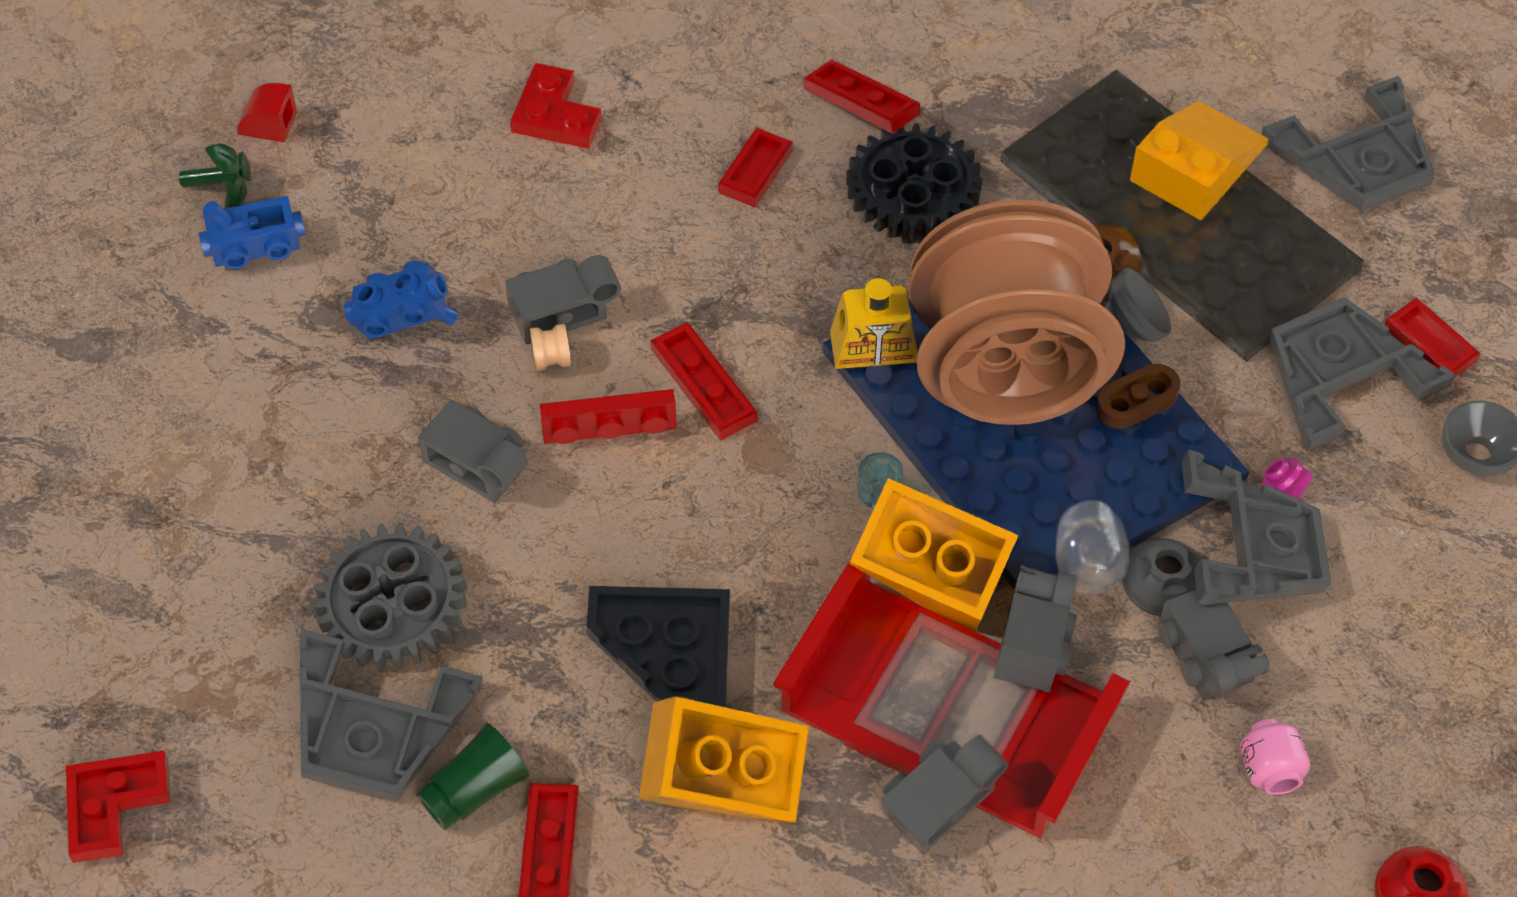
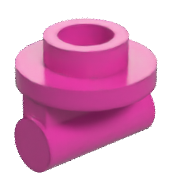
(1287, 476)

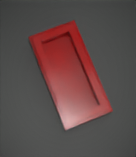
(755, 167)
(1430, 334)

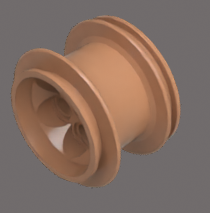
(1014, 312)

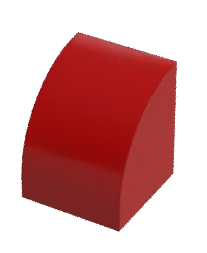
(269, 113)

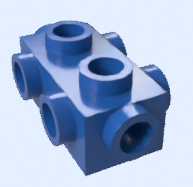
(250, 232)
(399, 301)

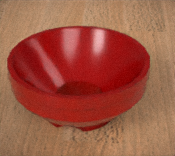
(1397, 879)

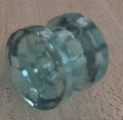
(876, 468)

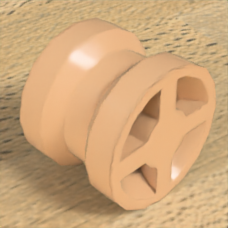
(550, 347)

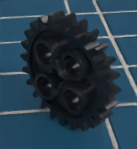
(912, 180)

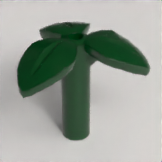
(229, 170)

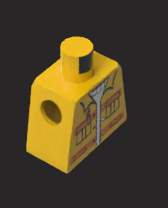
(873, 327)

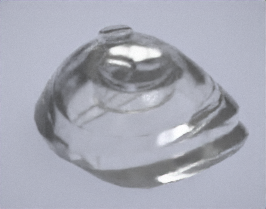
(1092, 546)

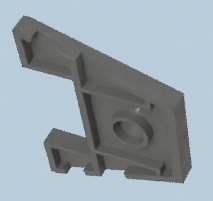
(1366, 163)
(1338, 349)
(1274, 536)
(366, 739)

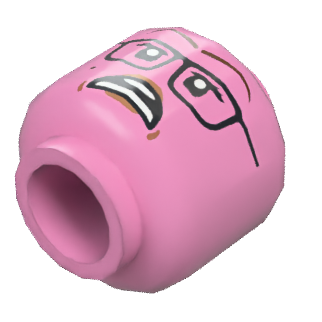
(1275, 757)

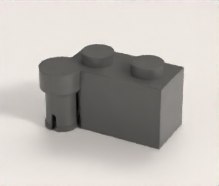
(1036, 629)
(1210, 645)

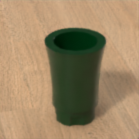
(472, 778)

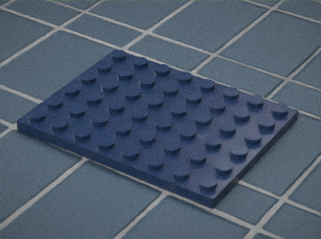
(1038, 470)

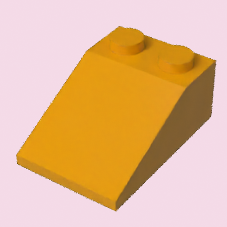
(1195, 157)
(933, 553)
(723, 760)

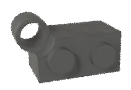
(562, 295)
(473, 450)
(942, 789)

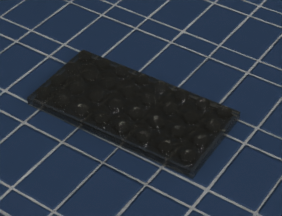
(1233, 271)

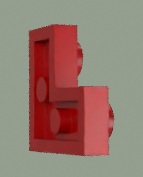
(547, 113)
(101, 790)

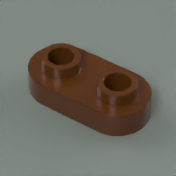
(1134, 396)

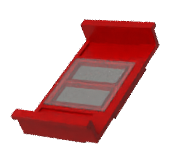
(902, 677)

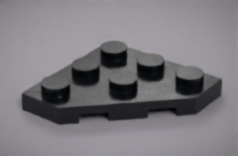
(665, 638)

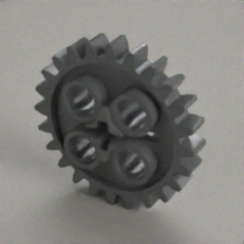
(405, 630)

